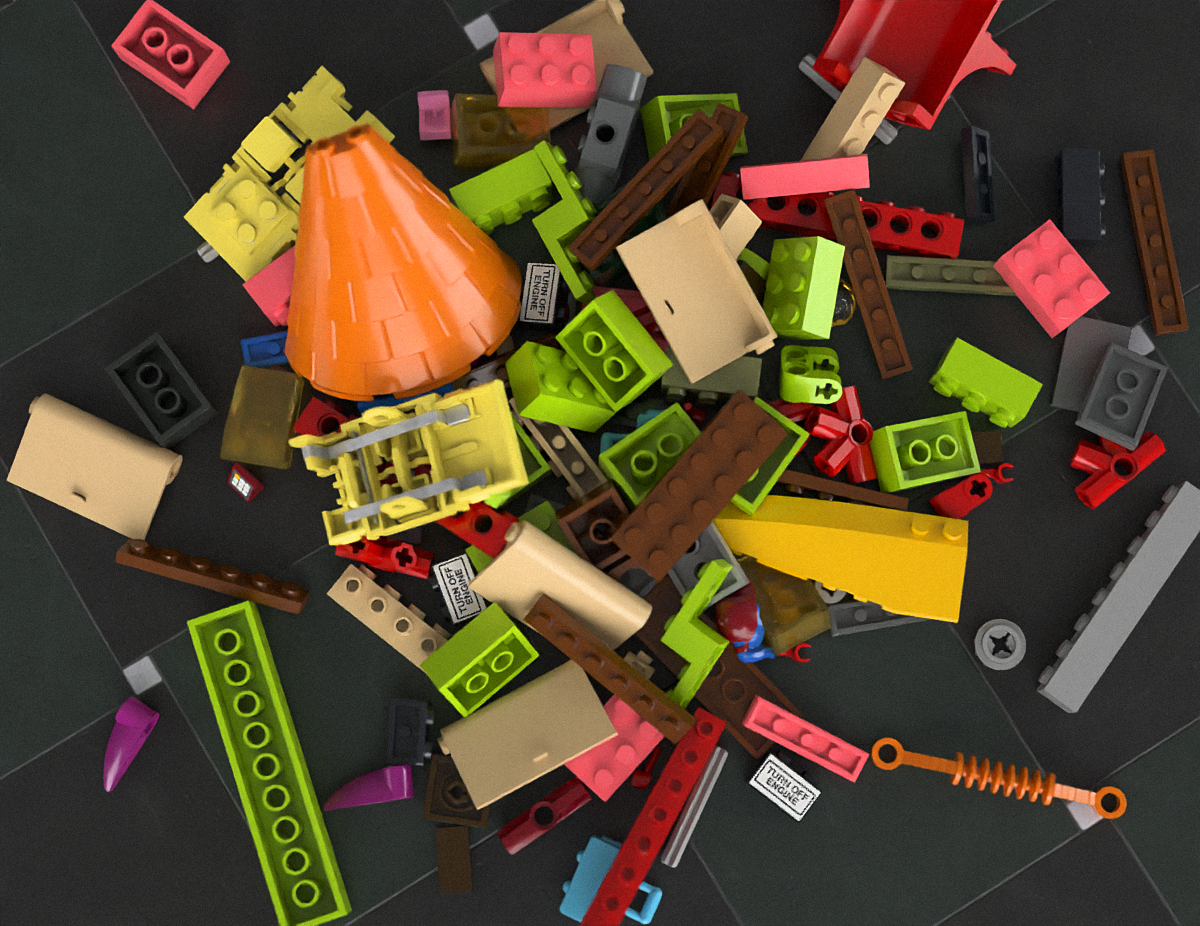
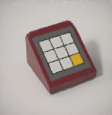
(244, 482)

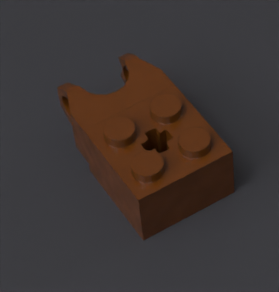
(594, 546)

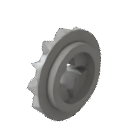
(1014, 642)

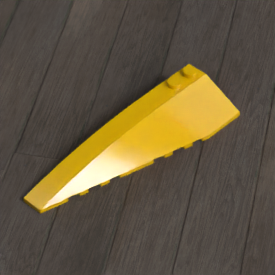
(876, 553)

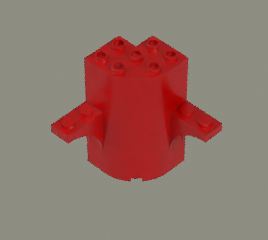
(920, 42)

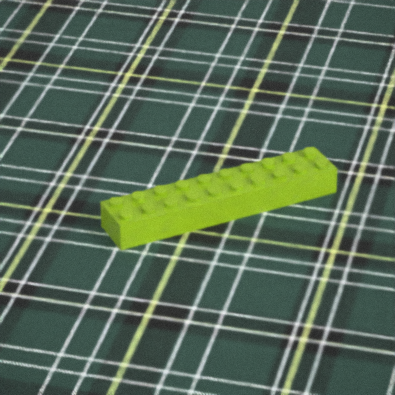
(269, 766)

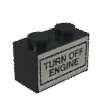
(544, 298)
(452, 580)
(783, 786)

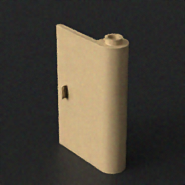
(609, 42)
(701, 281)
(84, 455)
(539, 566)
(526, 733)

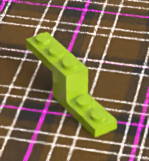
(565, 221)
(693, 637)

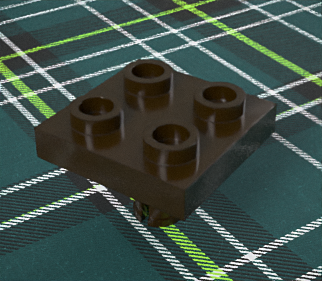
(448, 797)

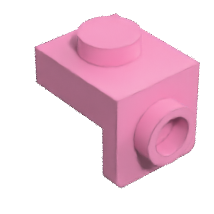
(434, 115)

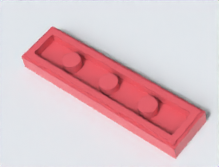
(805, 176)
(805, 738)

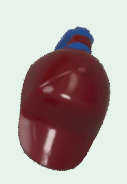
(740, 624)

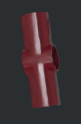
(526, 826)

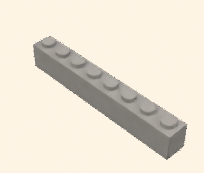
(1124, 599)

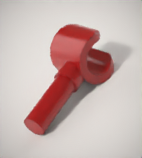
(694, 414)
(995, 473)
(793, 652)
(642, 778)

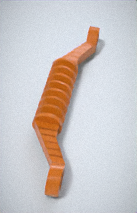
(996, 777)

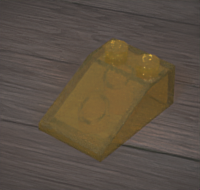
(493, 134)
(262, 417)
(788, 606)

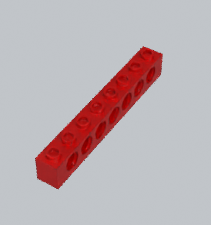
(911, 242)
(319, 419)
(654, 822)

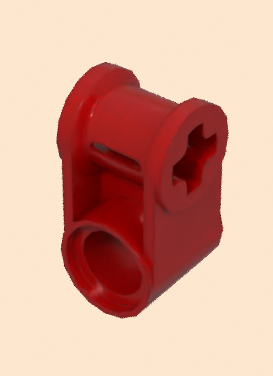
(957, 501)

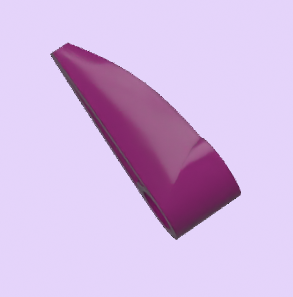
(130, 732)
(375, 787)

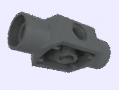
(617, 114)

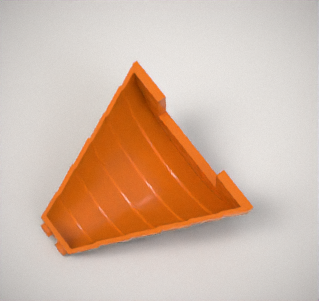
(390, 276)

